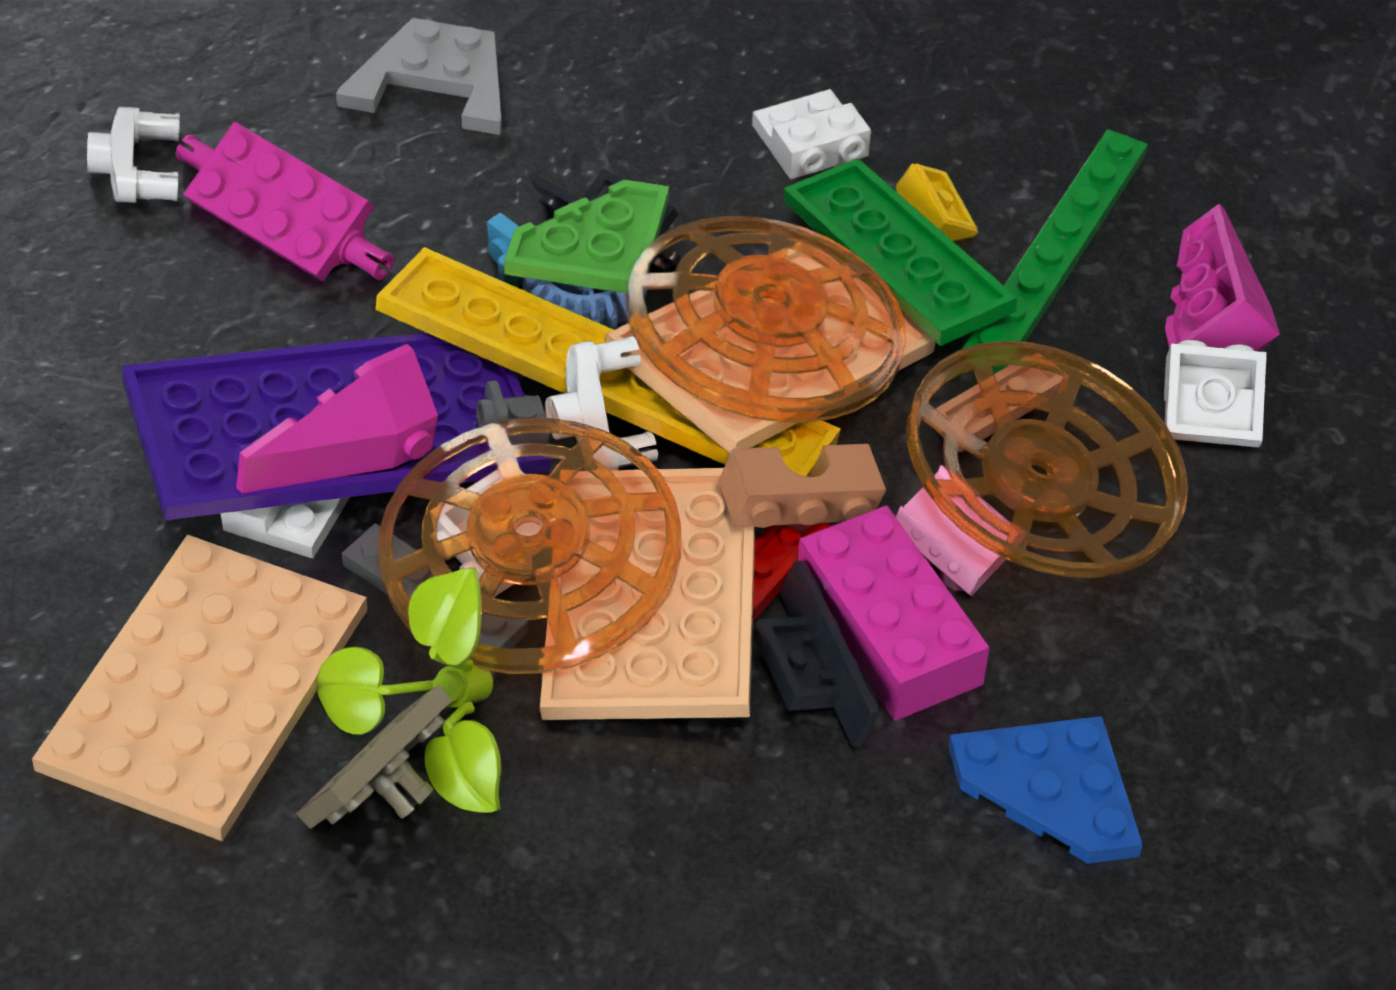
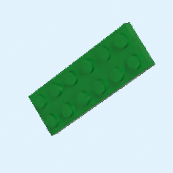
(918, 262)

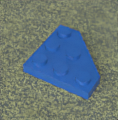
(1053, 782)

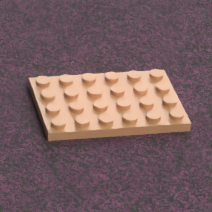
(739, 431)
(697, 645)
(201, 687)

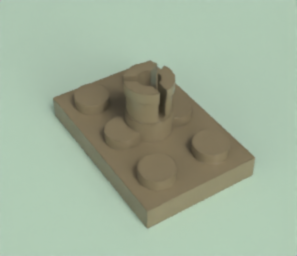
(382, 766)

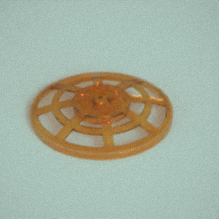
(786, 321)
(1069, 464)
(545, 554)

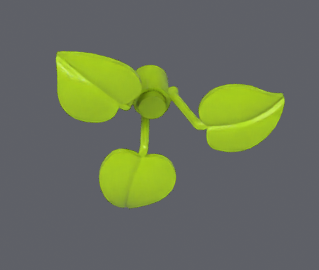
(447, 617)

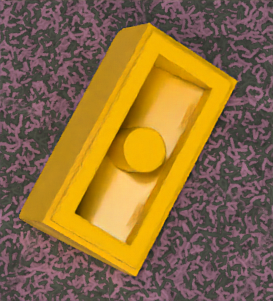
(937, 200)

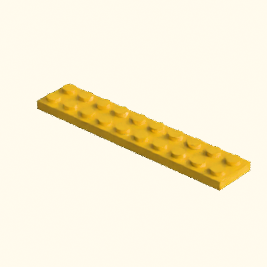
(534, 341)

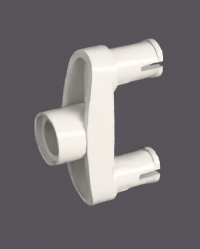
(114, 155)
(585, 398)

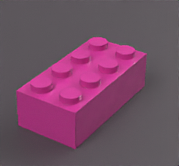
(895, 613)

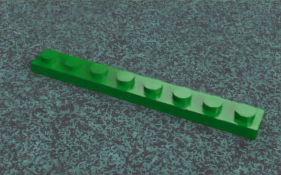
(1065, 237)

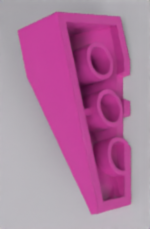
(1218, 290)
(361, 429)

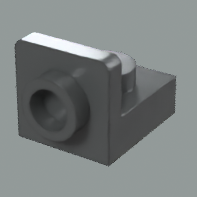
(495, 409)

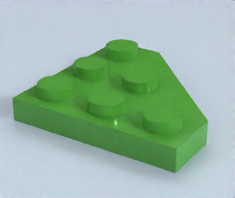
(591, 240)

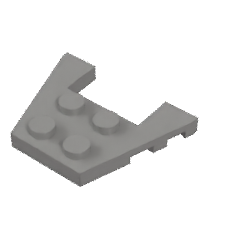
(437, 60)

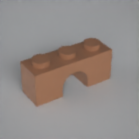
(768, 493)

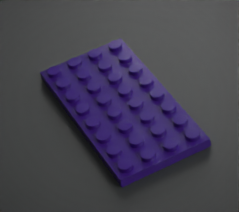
(210, 408)

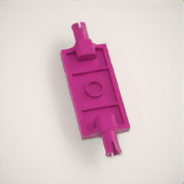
(282, 203)

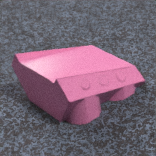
(961, 560)

